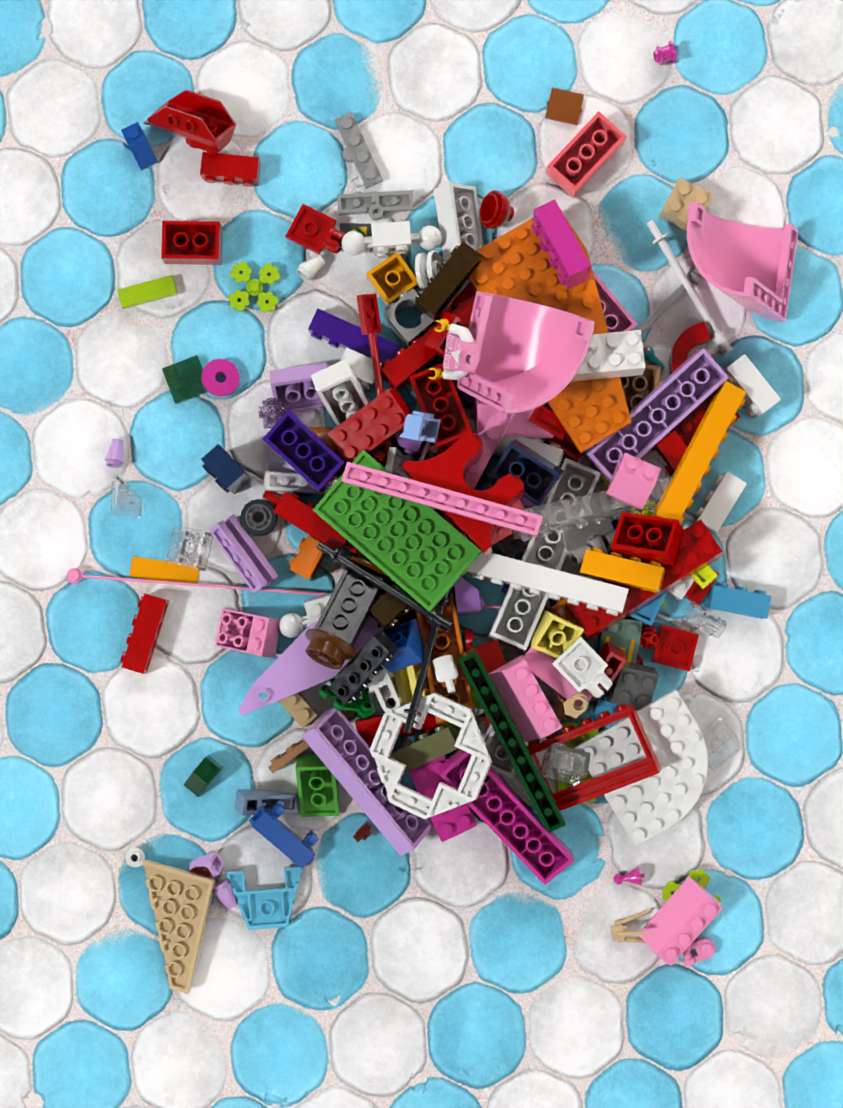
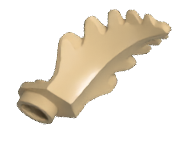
(569, 708)

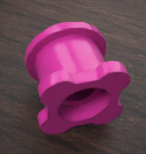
(665, 54)

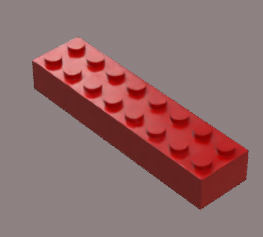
(694, 553)

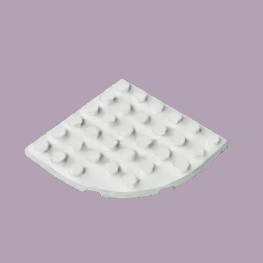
(681, 751)

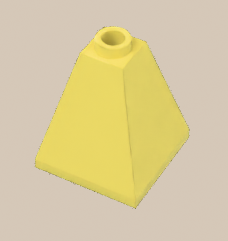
(554, 634)

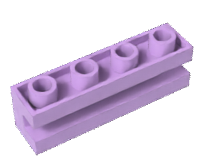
(243, 553)

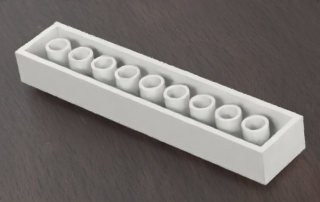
(522, 609)

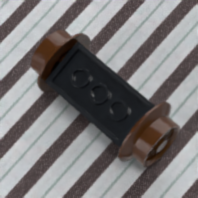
(344, 615)

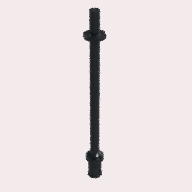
(432, 616)
(412, 712)

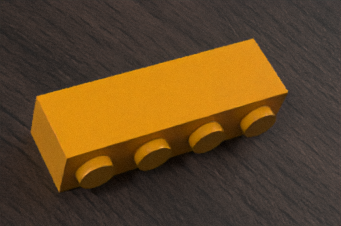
(622, 570)

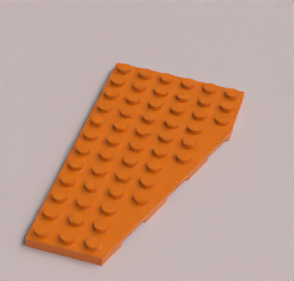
(521, 270)

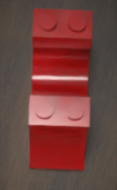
(449, 472)

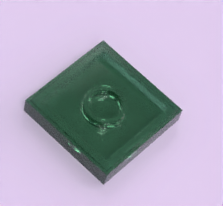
(185, 379)

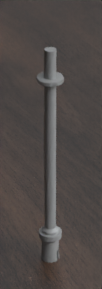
(694, 277)

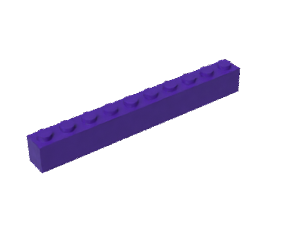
(348, 335)

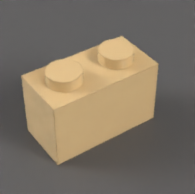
(299, 709)

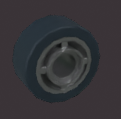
(248, 514)

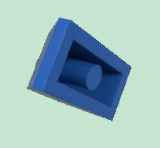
(139, 146)

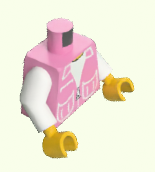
(460, 352)

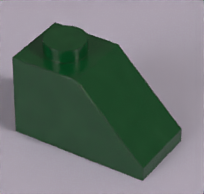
(203, 775)

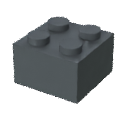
(634, 685)

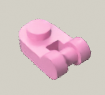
(704, 949)

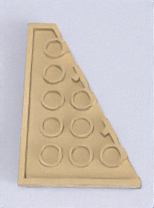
(181, 913)

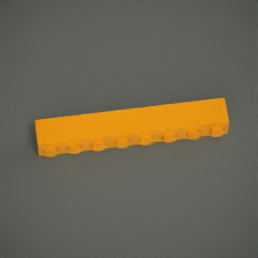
(700, 452)

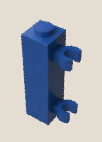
(282, 837)

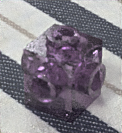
(271, 412)

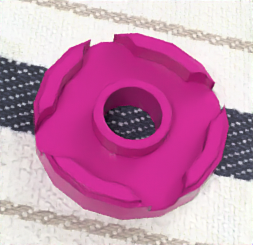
(224, 367)

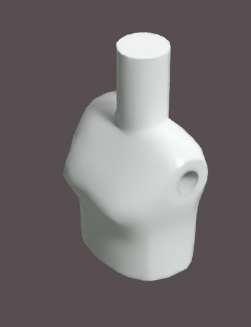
(446, 671)

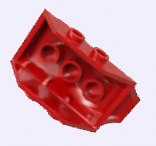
(197, 119)

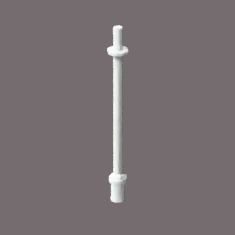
(717, 334)

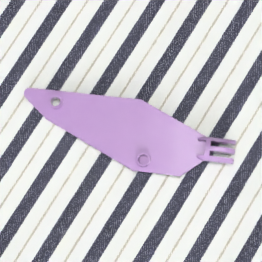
(297, 671)

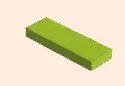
(147, 291)

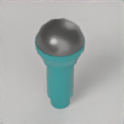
(650, 355)

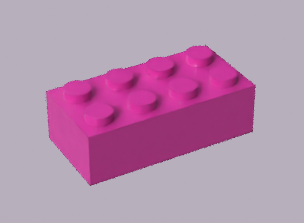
(560, 245)
(448, 823)

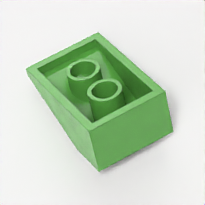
(316, 787)

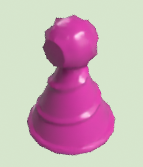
(633, 877)

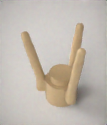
(620, 933)

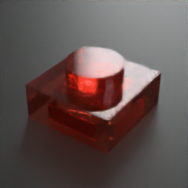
(363, 832)

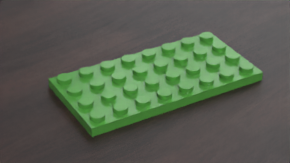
(399, 537)

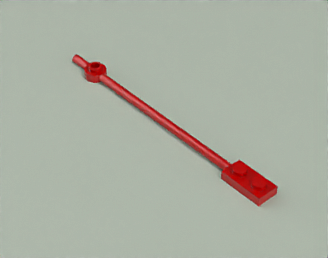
(371, 325)

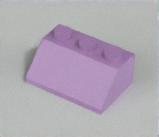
(296, 387)

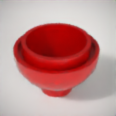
(495, 210)

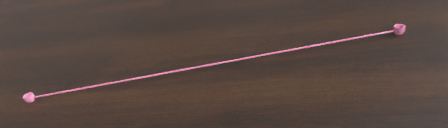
(76, 576)

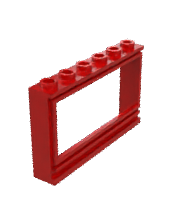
(608, 781)

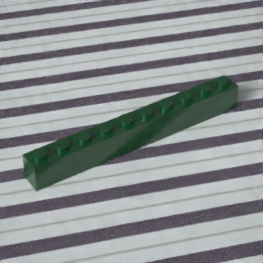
(511, 739)

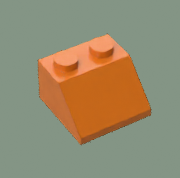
(308, 558)

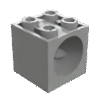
(391, 315)

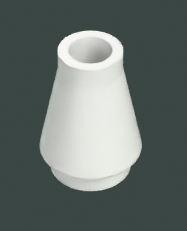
(309, 268)

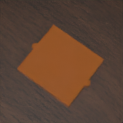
(564, 106)

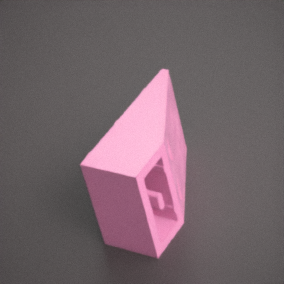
(248, 633)

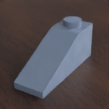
(251, 800)

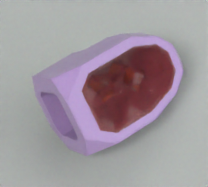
(207, 865)

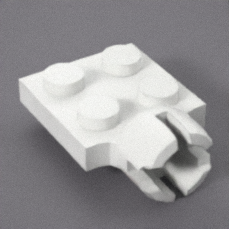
(583, 668)

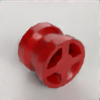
(649, 641)

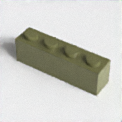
(426, 747)

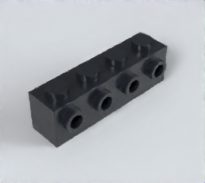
(364, 667)

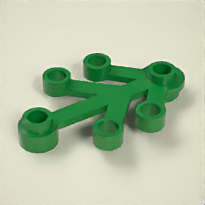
(363, 706)

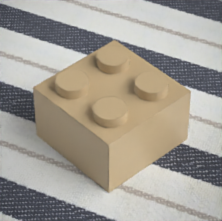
(679, 202)

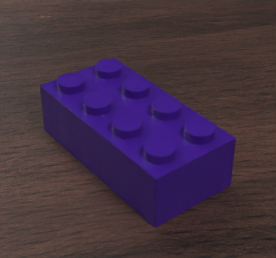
(305, 451)

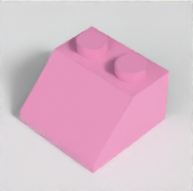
(633, 481)

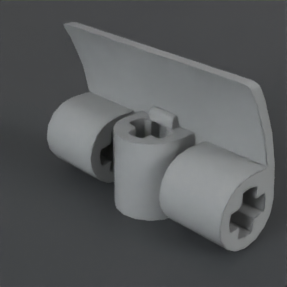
(588, 537)

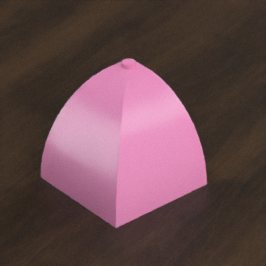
(744, 260)
(523, 352)

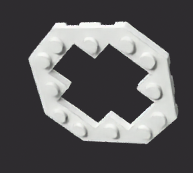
(469, 740)

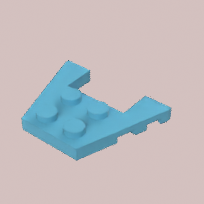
(266, 906)

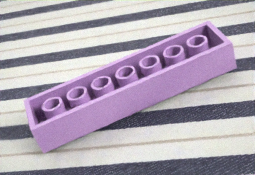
(660, 411)
(356, 770)

